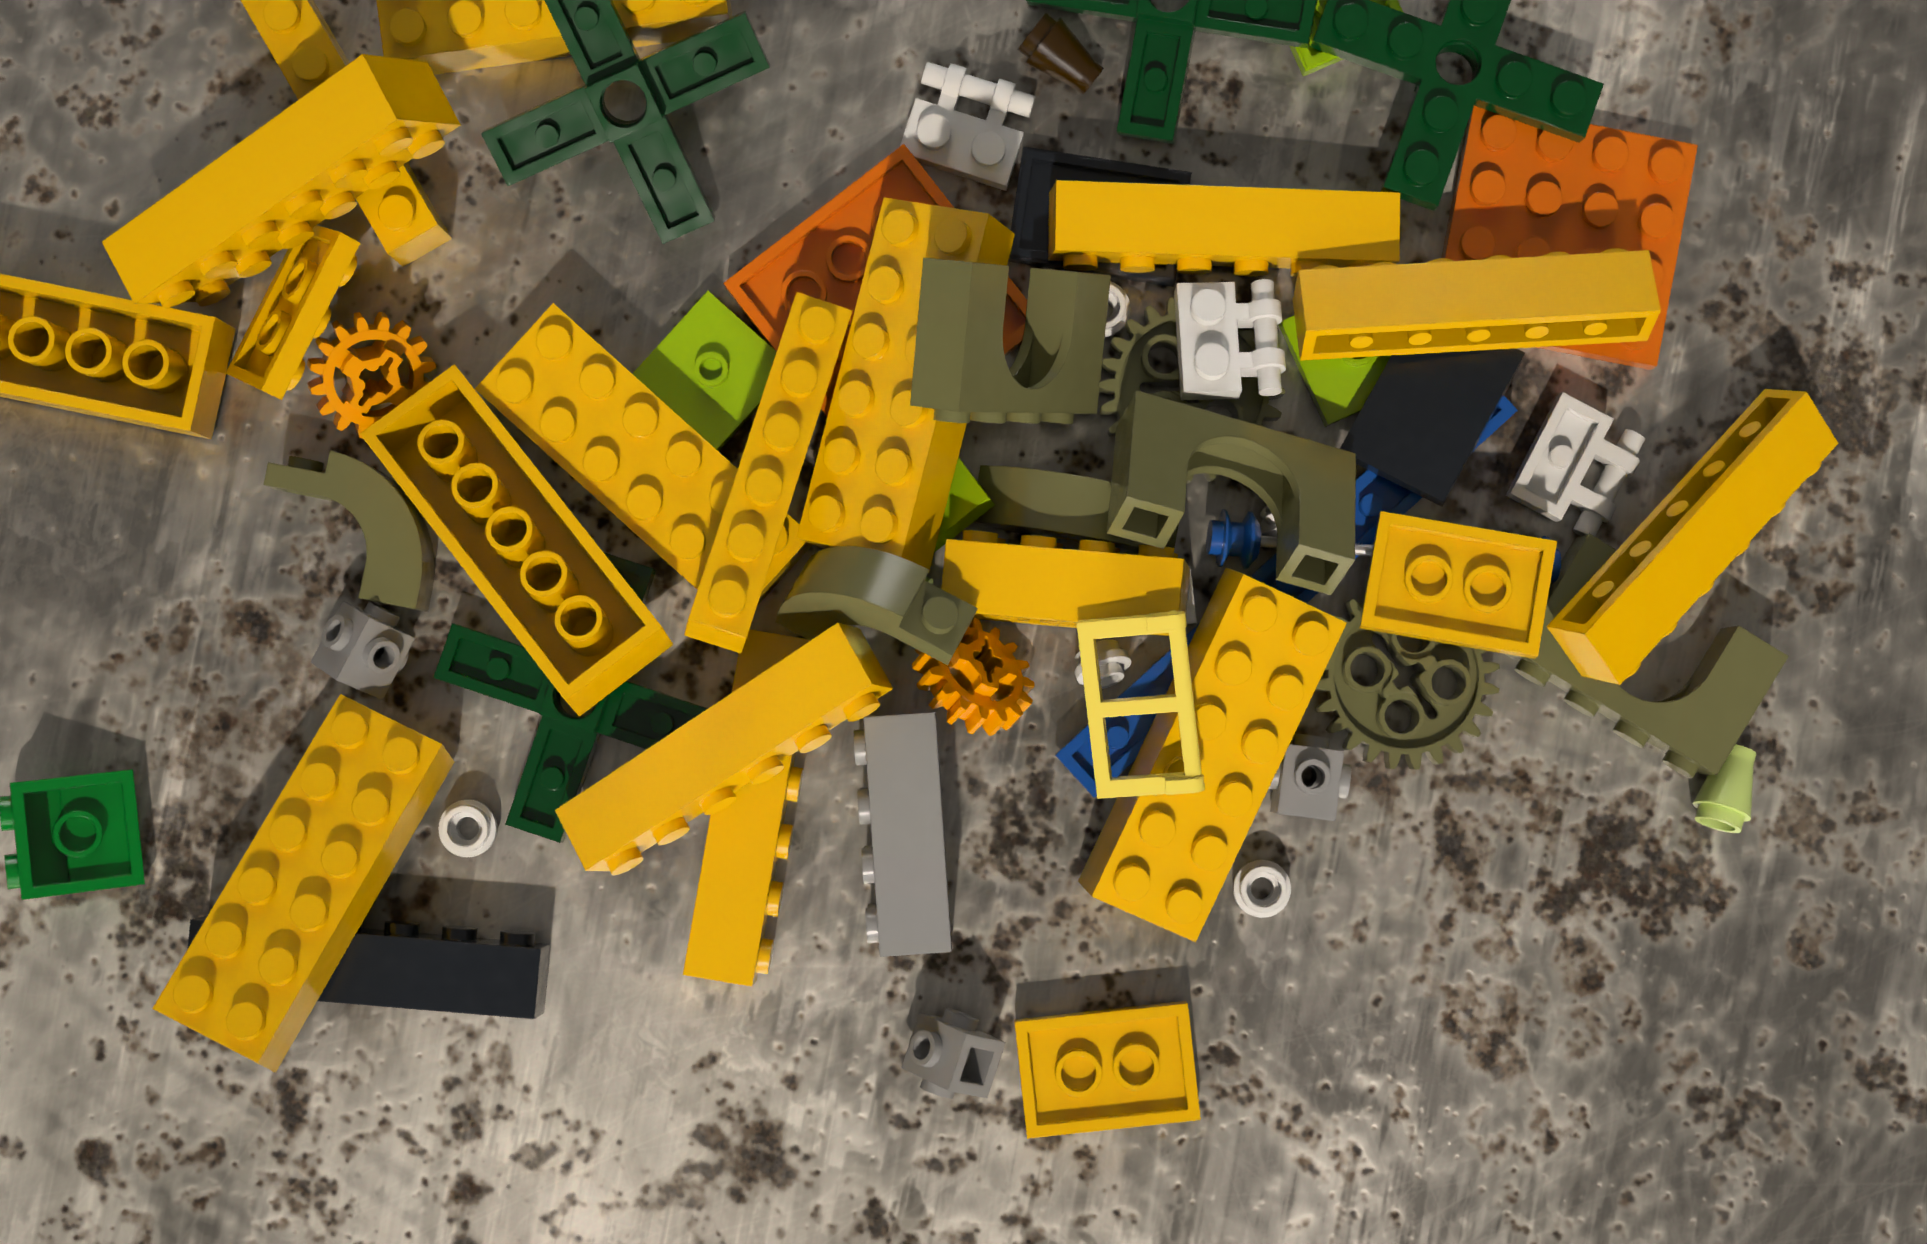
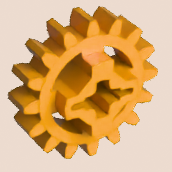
(383, 354)
(975, 678)

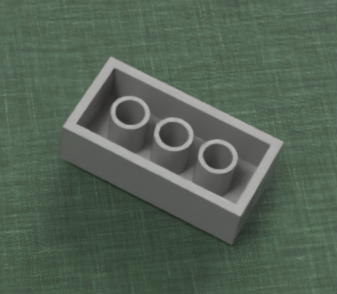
(906, 834)

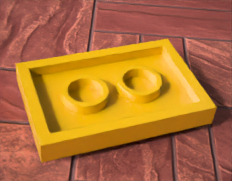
(294, 312)
(1458, 584)
(1107, 1069)

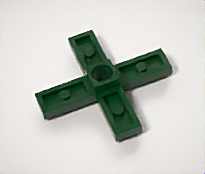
(1165, 46)
(1440, 110)
(647, 144)
(562, 742)

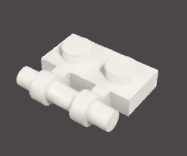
(961, 142)
(1210, 344)
(1560, 458)

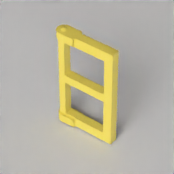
(1182, 702)

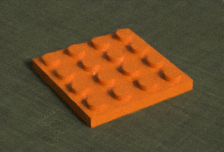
(1546, 194)
(830, 254)

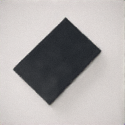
(1031, 209)
(1430, 416)

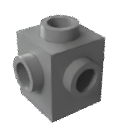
(363, 648)
(1329, 781)
(941, 1053)

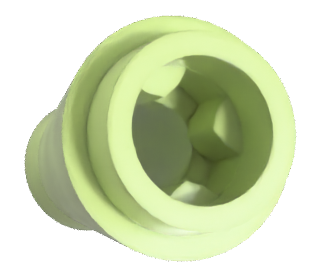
(1727, 797)

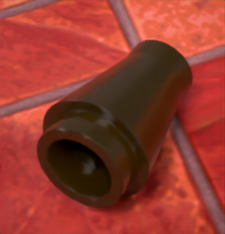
(1059, 53)

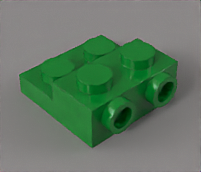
(73, 834)

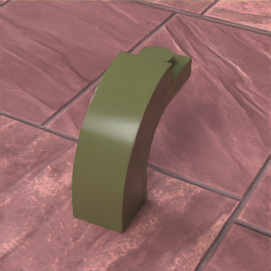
(1051, 505)
(397, 539)
(875, 592)

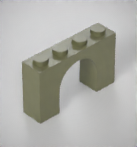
(961, 350)
(1300, 480)
(1693, 725)

